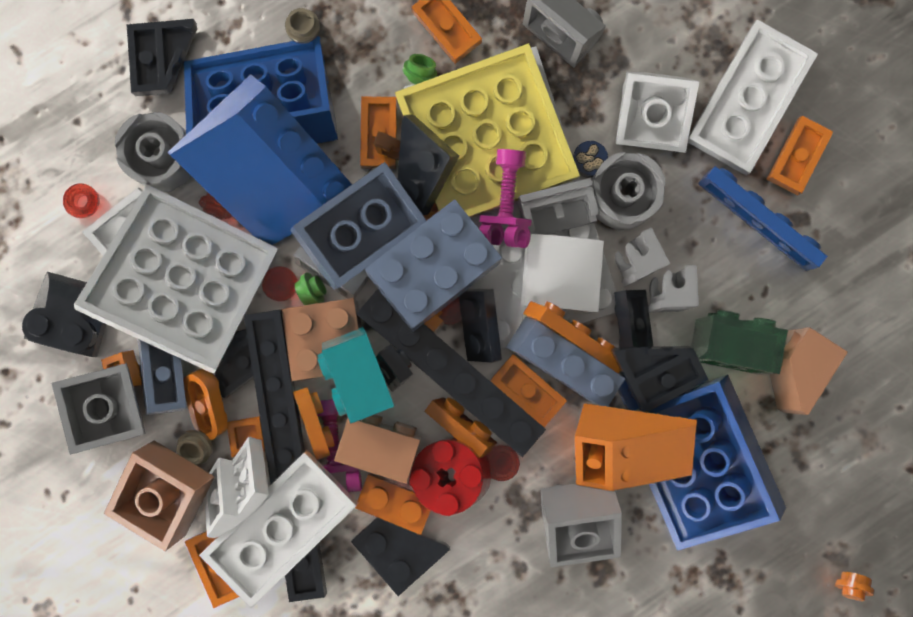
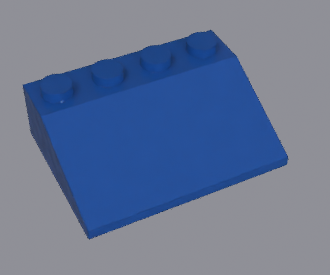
(288, 69)
(259, 162)
(730, 477)

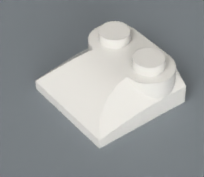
(656, 111)

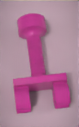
(517, 232)
(353, 475)

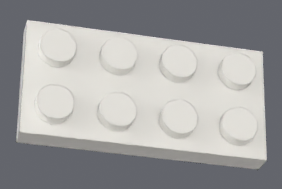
(752, 97)
(281, 531)

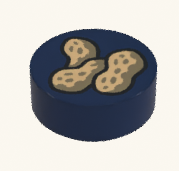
(589, 157)

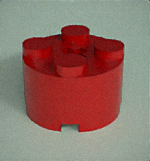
(431, 479)

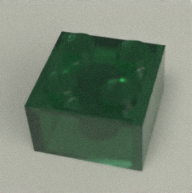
(739, 344)

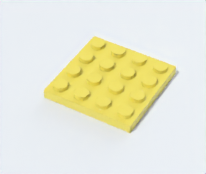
(489, 109)

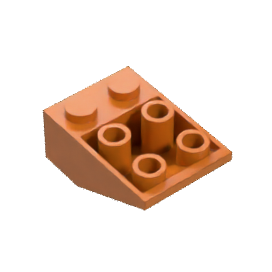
(631, 447)

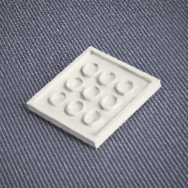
(177, 279)

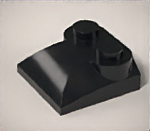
(57, 323)

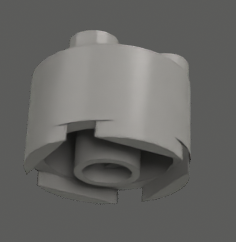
(135, 149)
(630, 171)

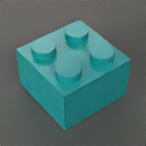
(356, 374)

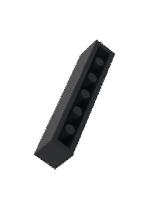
(454, 375)

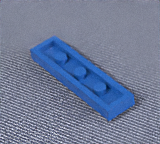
(772, 226)

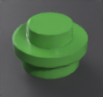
(419, 68)
(310, 289)

